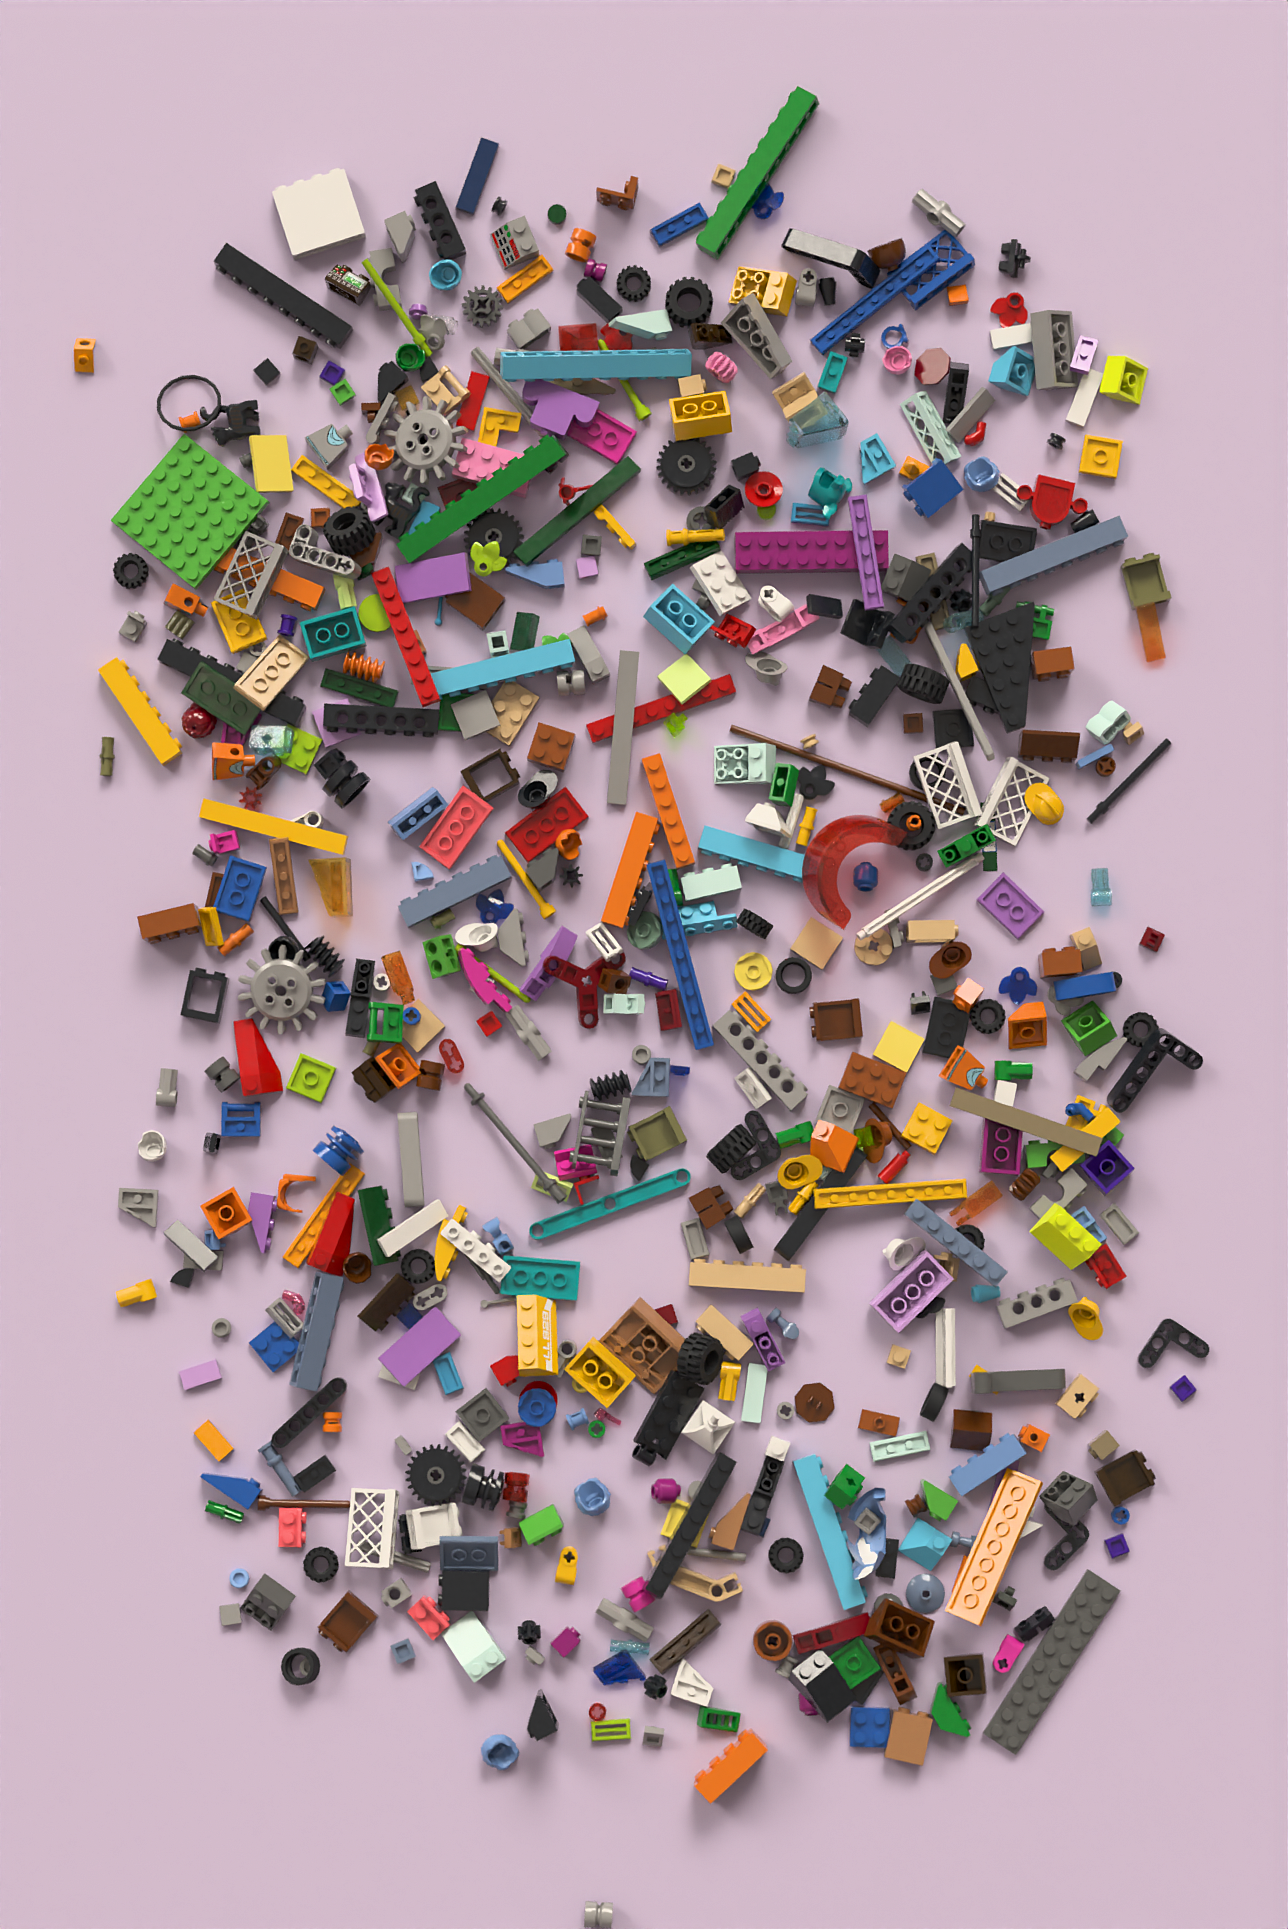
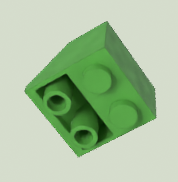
(541, 1524)

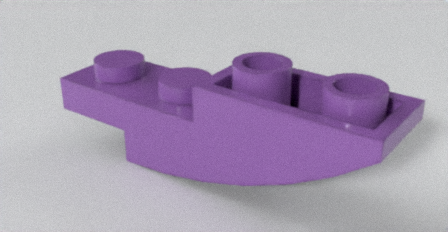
(559, 946)

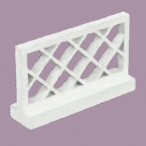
(960, 774)
(996, 793)
(945, 1347)
(388, 1526)

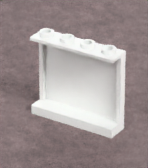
(318, 213)

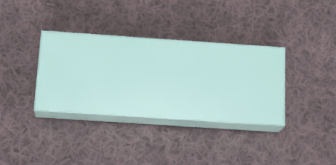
(754, 1393)
(899, 1446)

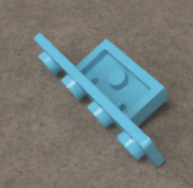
(703, 919)

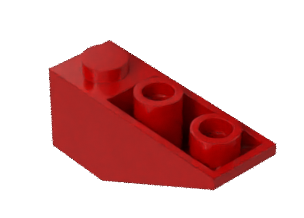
(506, 1370)

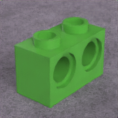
(441, 956)

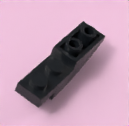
(360, 998)
(762, 1495)

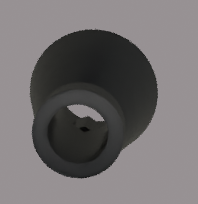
(828, 290)
(1084, 521)

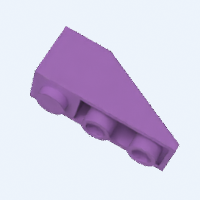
(261, 1210)
(762, 1339)

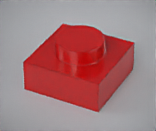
(489, 1023)

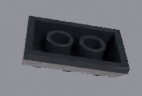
(542, 1719)

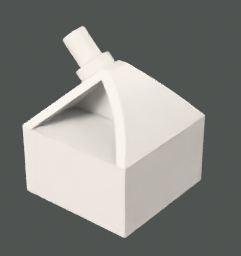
(708, 1427)

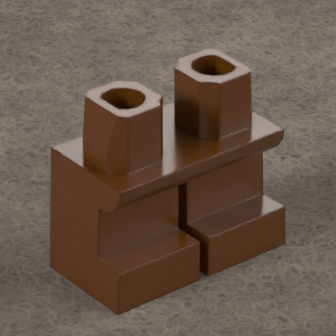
(827, 686)
(716, 1212)

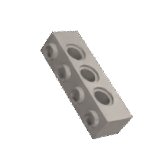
(1066, 1297)

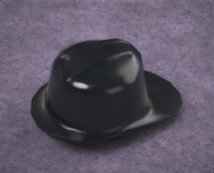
(538, 789)

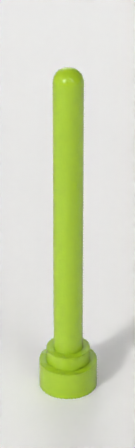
(642, 411)
(500, 979)

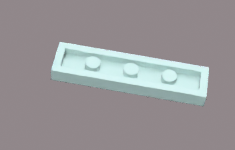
(933, 427)

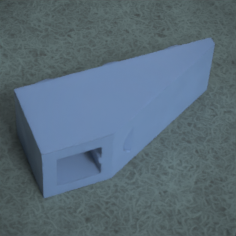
(544, 575)

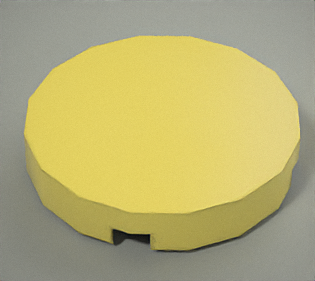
(753, 971)

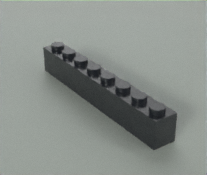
(282, 295)
(187, 660)
(689, 1525)

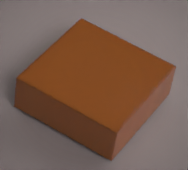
(319, 517)

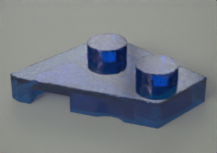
(618, 1669)

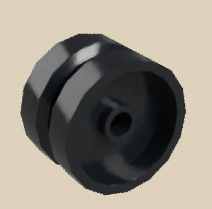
(346, 784)

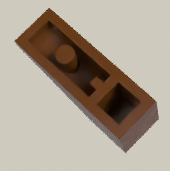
(895, 1674)

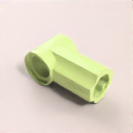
(345, 591)

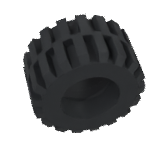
(688, 286)
(349, 531)
(923, 683)
(926, 818)
(731, 1148)
(700, 1359)

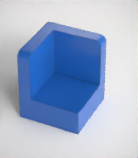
(336, 996)

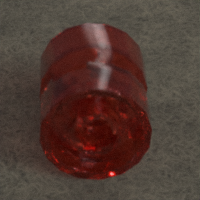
(516, 1479)

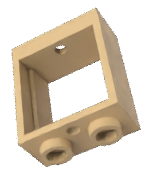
(931, 931)

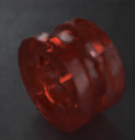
(592, 1708)

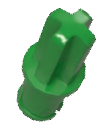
(224, 1511)

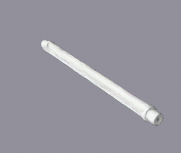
(920, 896)

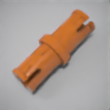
(915, 818)
(235, 939)

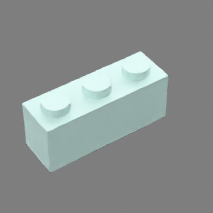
(710, 882)

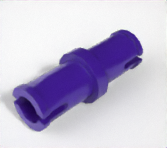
(648, 979)

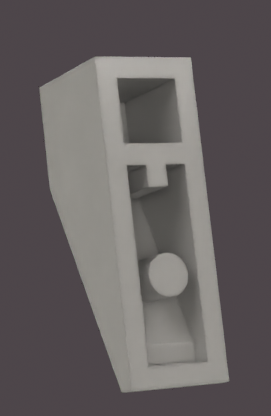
(589, 655)

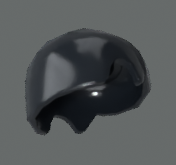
(291, 946)

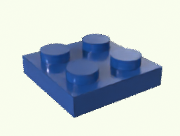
(274, 1346)
(869, 1726)

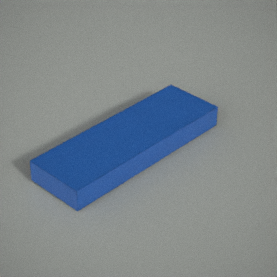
(679, 224)

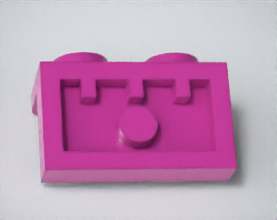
(564, 1167)

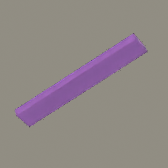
(865, 552)

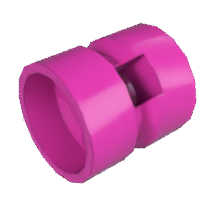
(638, 1597)

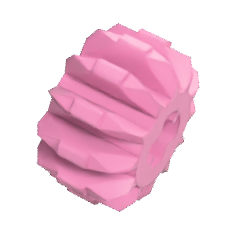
(721, 367)

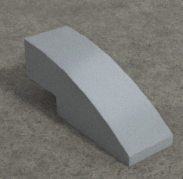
(1099, 1058)

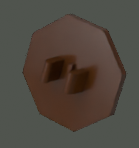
(814, 1402)

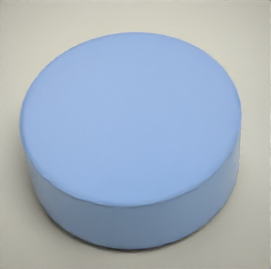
(239, 1578)

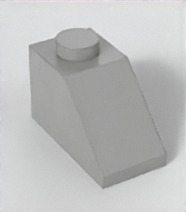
(551, 1130)

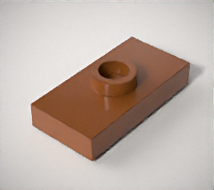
(878, 1422)

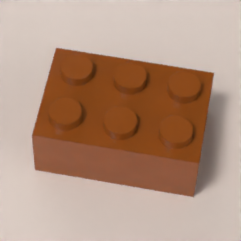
(169, 923)
(872, 1080)

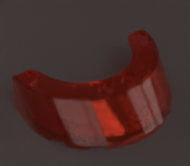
(827, 853)

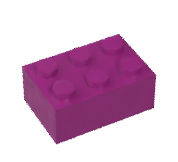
(1000, 1149)

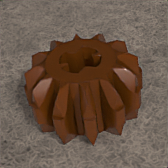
(1024, 1184)

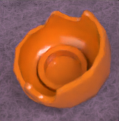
(378, 456)
(568, 844)

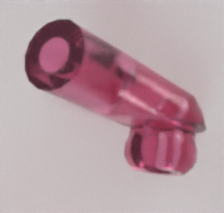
(296, 1299)

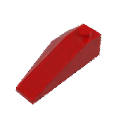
(256, 1065)
(334, 1237)

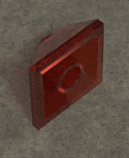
(578, 337)

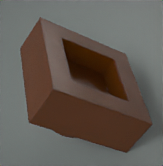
(913, 723)

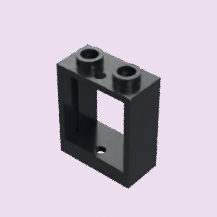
(218, 976)

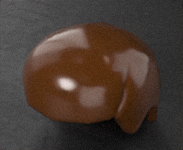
(357, 1267)

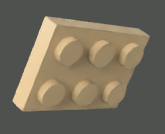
(512, 709)

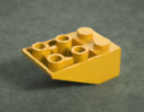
(771, 288)

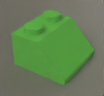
(1089, 1028)
(937, 1501)

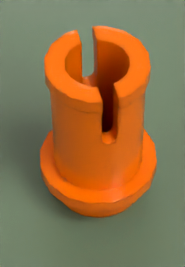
(595, 616)

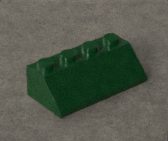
(377, 1221)

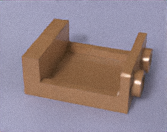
(908, 1736)

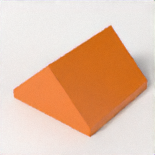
(398, 1065)
(226, 1213)

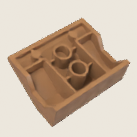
(644, 1344)

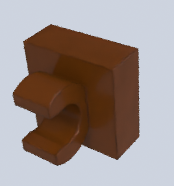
(371, 410)

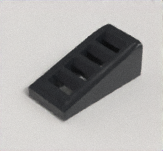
(211, 1143)

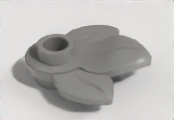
(433, 329)
(1063, 1006)

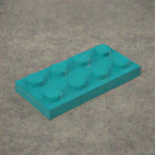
(541, 1277)

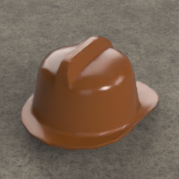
(949, 959)
(881, 1137)

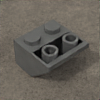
(543, 871)
(1069, 1497)
(267, 1602)

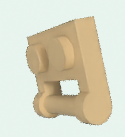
(436, 390)

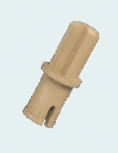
(750, 1200)

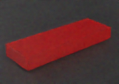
(472, 405)

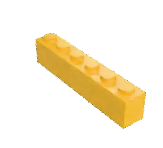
(140, 712)

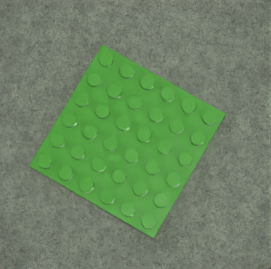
(190, 511)

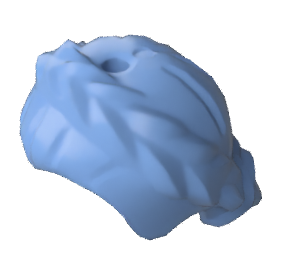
(981, 474)
(592, 1497)
(499, 1751)

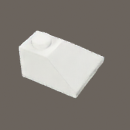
(768, 819)

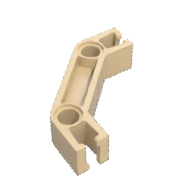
(699, 1583)

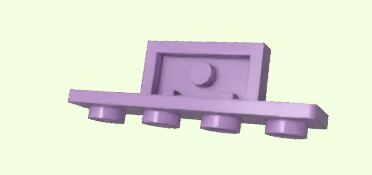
(368, 488)

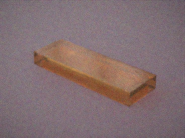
(1150, 631)

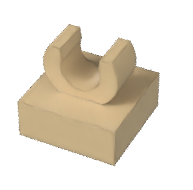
(1132, 732)

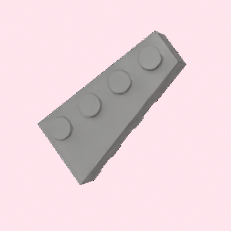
(757, 336)

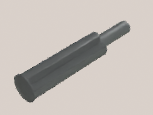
(484, 1276)

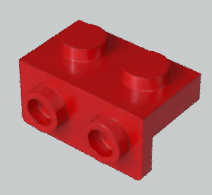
(734, 630)
(1106, 1267)

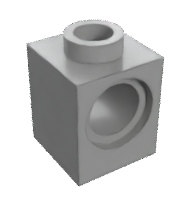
(404, 1593)

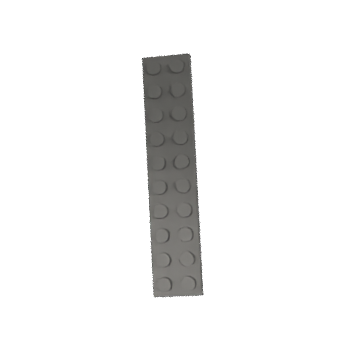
(1051, 1661)

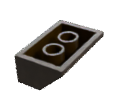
(387, 1303)

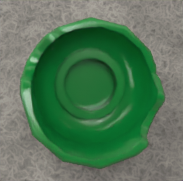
(410, 357)

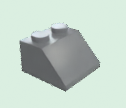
(401, 232)

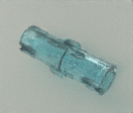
(631, 1647)

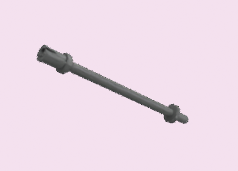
(549, 1184)

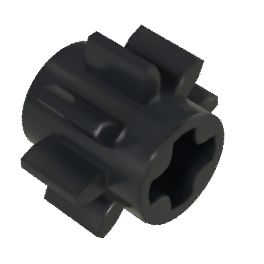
(854, 345)
(961, 600)
(571, 870)
(529, 1632)
(655, 1686)

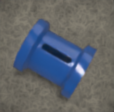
(415, 1020)

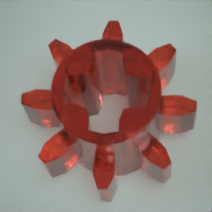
(252, 803)

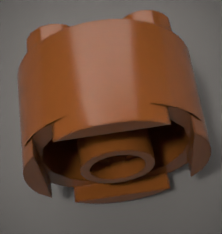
(783, 1642)

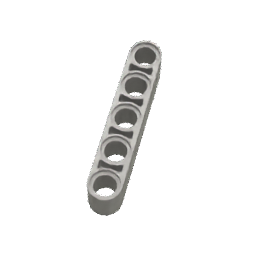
(410, 1159)

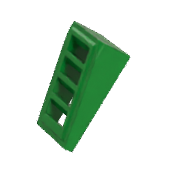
(702, 1716)

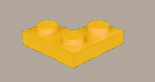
(496, 420)

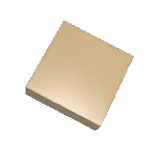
(723, 176)

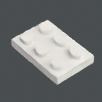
(720, 583)

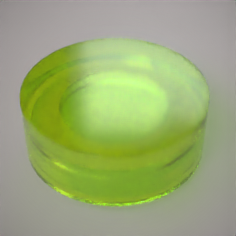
(767, 512)

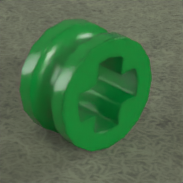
(592, 1424)

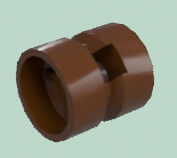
(430, 1075)

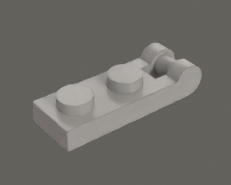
(381, 420)

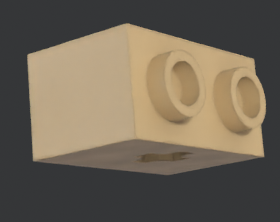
(1067, 1400)

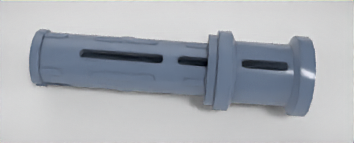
(275, 1460)

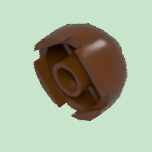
(888, 254)

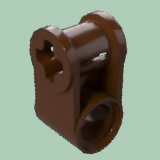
(262, 773)

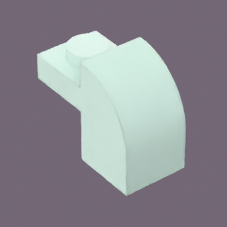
(498, 643)
(624, 1004)

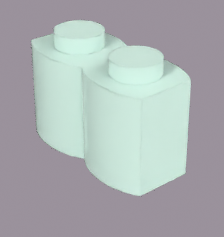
(1108, 722)

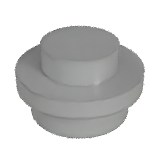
(221, 1327)

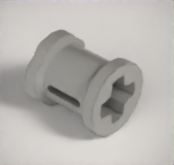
(786, 1666)

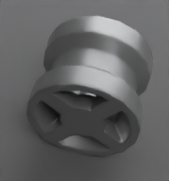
(517, 1509)

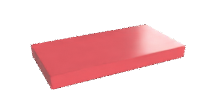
(456, 827)

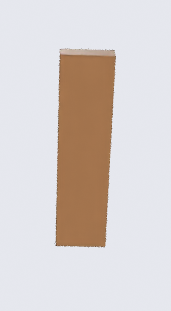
(283, 875)

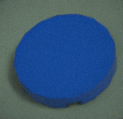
(536, 1407)

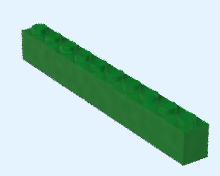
(757, 172)
(482, 498)

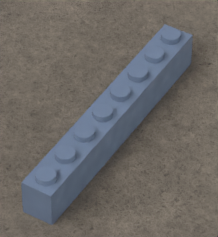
(1053, 555)

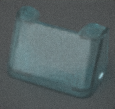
(817, 423)

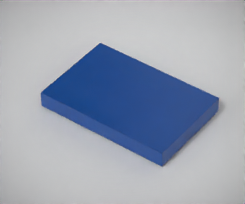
(239, 888)

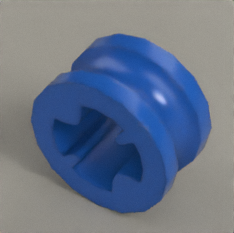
(1122, 1520)

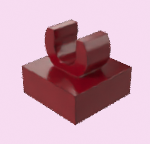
(1152, 939)

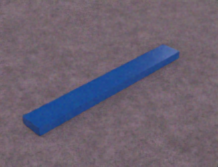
(875, 299)

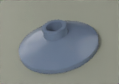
(918, 1585)

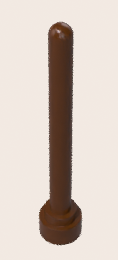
(265, 1503)

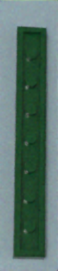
(577, 511)

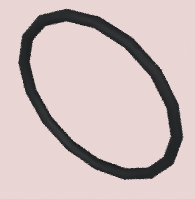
(189, 428)

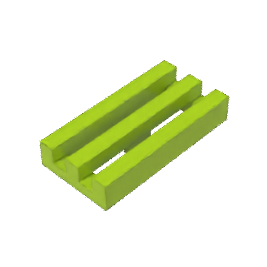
(611, 1729)

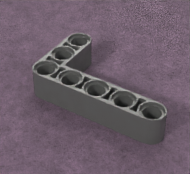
(1017, 1380)

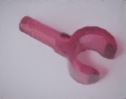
(601, 1414)

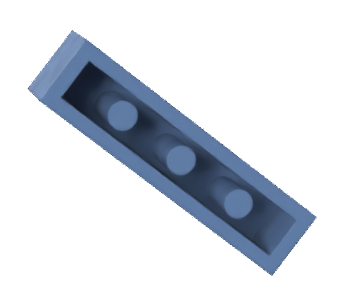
(988, 1464)

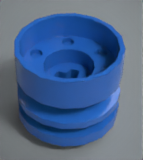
(338, 1150)

